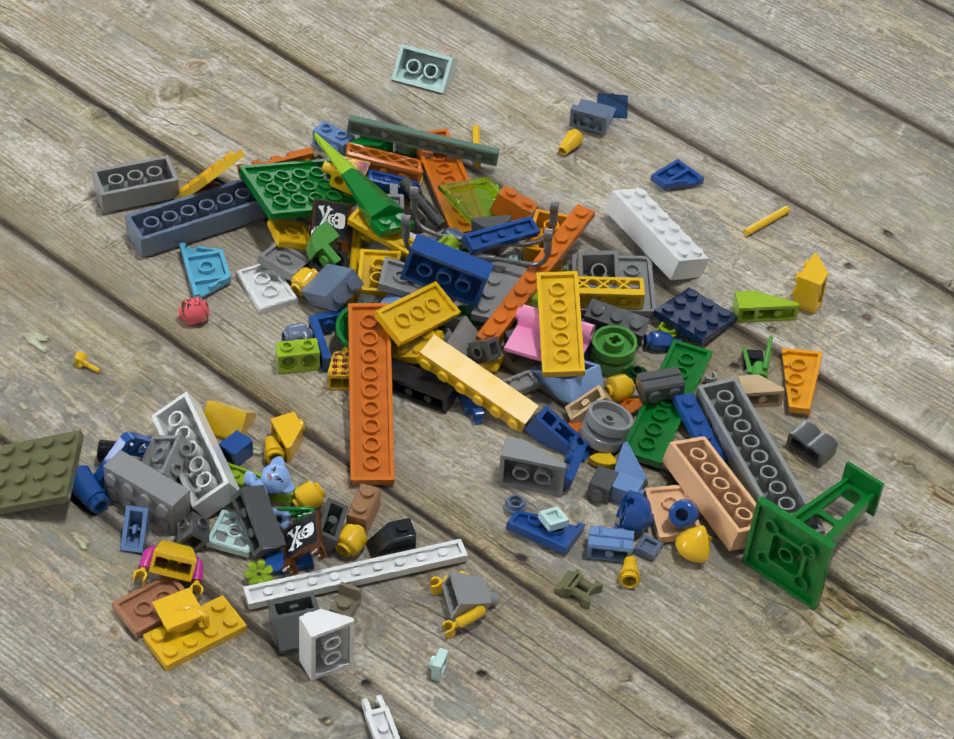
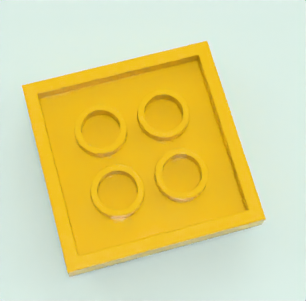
(210, 173)

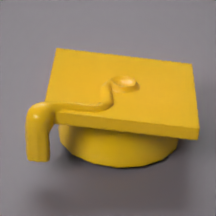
(180, 611)

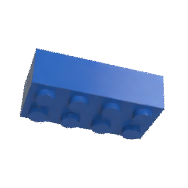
(455, 271)

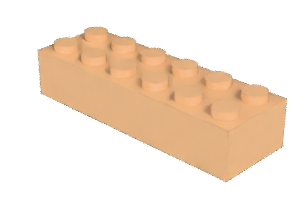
(713, 489)

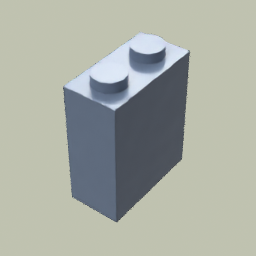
(332, 287)

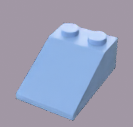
(571, 387)

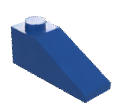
(554, 432)

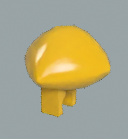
(694, 544)

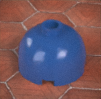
(634, 513)

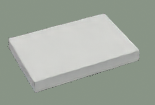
(266, 288)

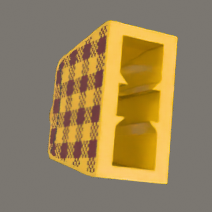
(339, 371)

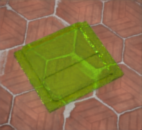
(471, 197)

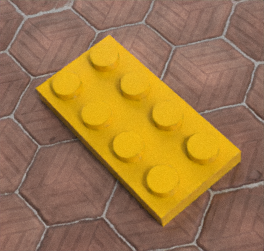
(417, 313)
(176, 648)

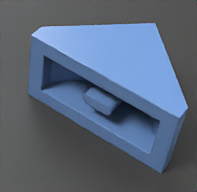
(629, 464)
(135, 529)

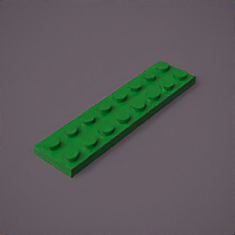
(659, 422)

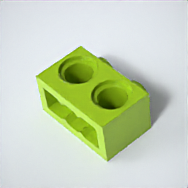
(297, 356)

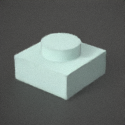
(553, 518)
(438, 664)

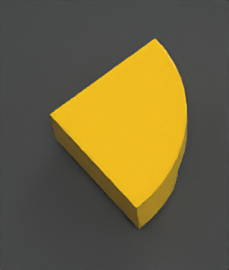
(603, 459)

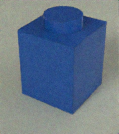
(237, 448)

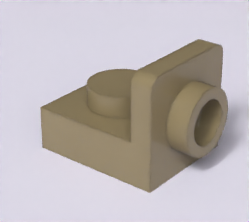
(347, 600)

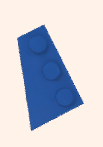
(530, 526)

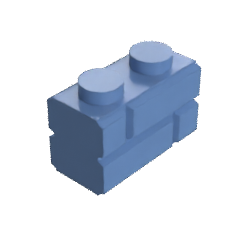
(609, 543)

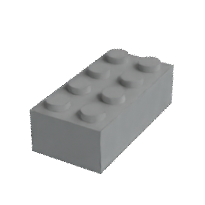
(135, 183)
(139, 485)

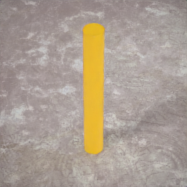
(476, 139)
(765, 221)

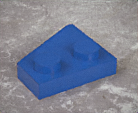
(676, 176)

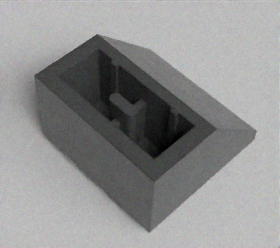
(285, 616)

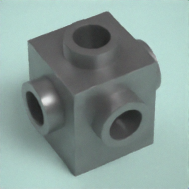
(193, 531)

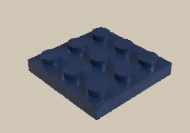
(695, 316)

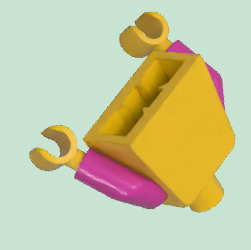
(172, 561)

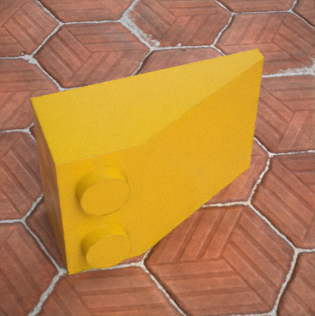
(370, 270)

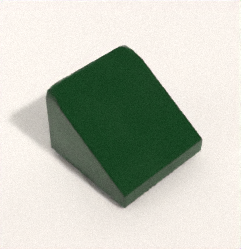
(405, 151)

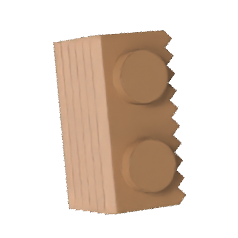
(364, 507)

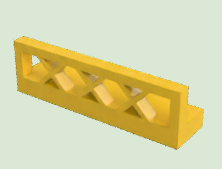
(393, 242)
(620, 297)

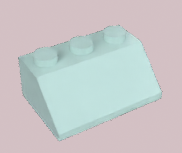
(424, 68)

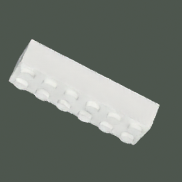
(656, 234)
(206, 468)

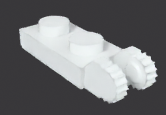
(379, 720)

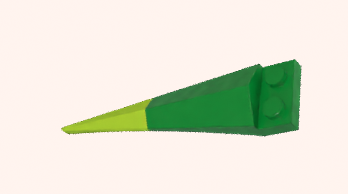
(377, 207)

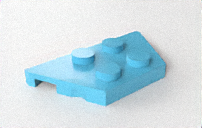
(205, 269)

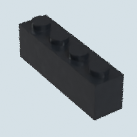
(421, 386)

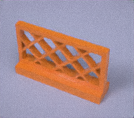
(386, 161)

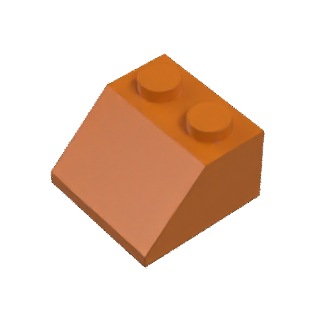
(512, 203)

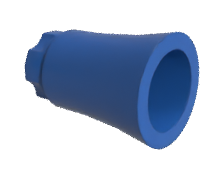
(89, 490)

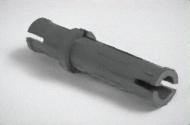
(423, 204)

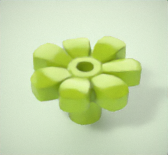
(254, 574)

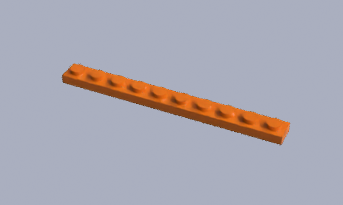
(526, 286)

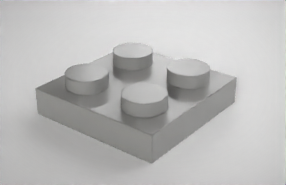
(283, 261)

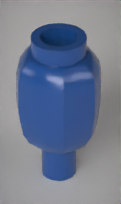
(658, 341)

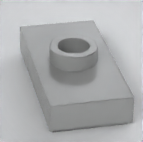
(523, 382)

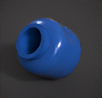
(683, 513)

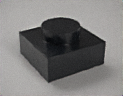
(754, 356)

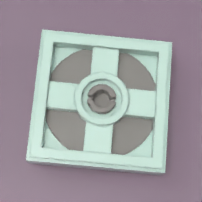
(228, 535)

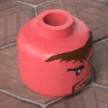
(194, 311)

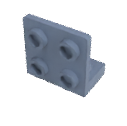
(591, 116)

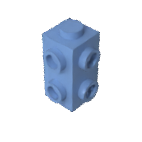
(334, 136)

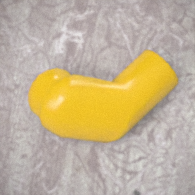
(492, 366)

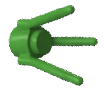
(759, 367)

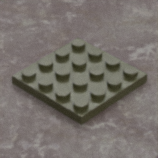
(38, 471)

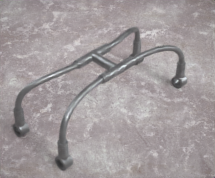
(547, 238)

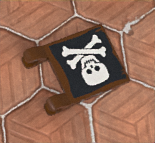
(336, 215)
(301, 539)

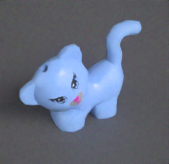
(276, 481)

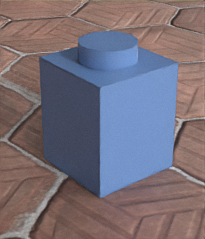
(624, 483)

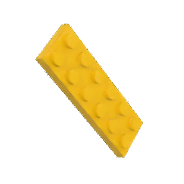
(560, 324)

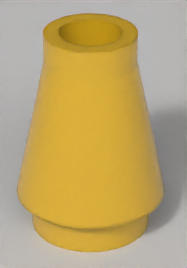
(571, 140)
(272, 449)
(629, 574)

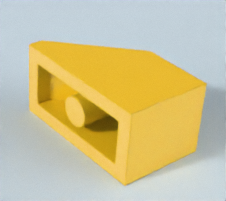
(288, 432)

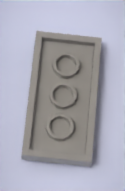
(392, 283)

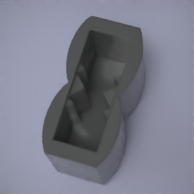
(812, 443)

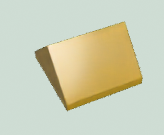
(226, 419)

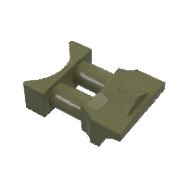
(569, 584)

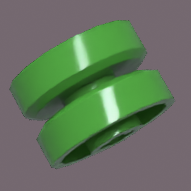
(613, 349)

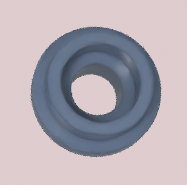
(515, 502)

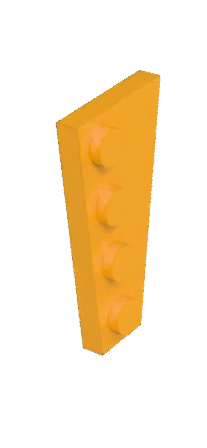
(801, 378)

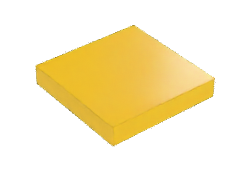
(289, 233)

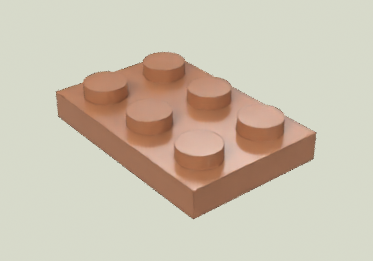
(137, 607)

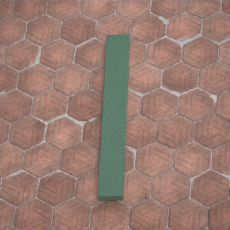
(423, 140)

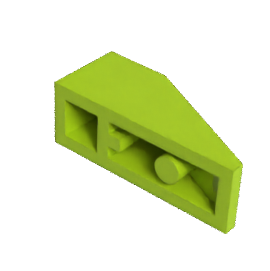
(762, 307)

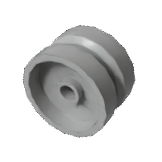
(606, 426)

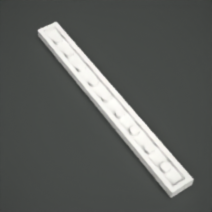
(357, 573)

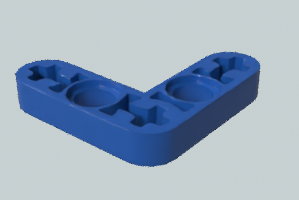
(129, 443)

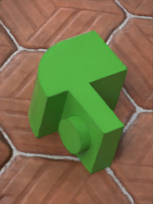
(320, 245)

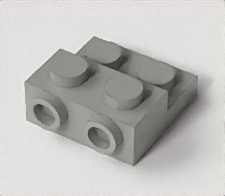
(167, 454)

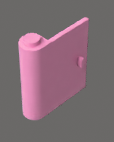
(526, 336)

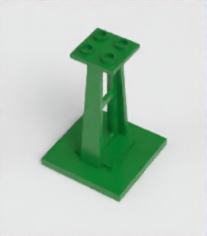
(796, 554)

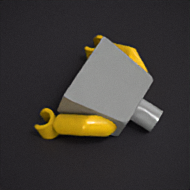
(466, 599)

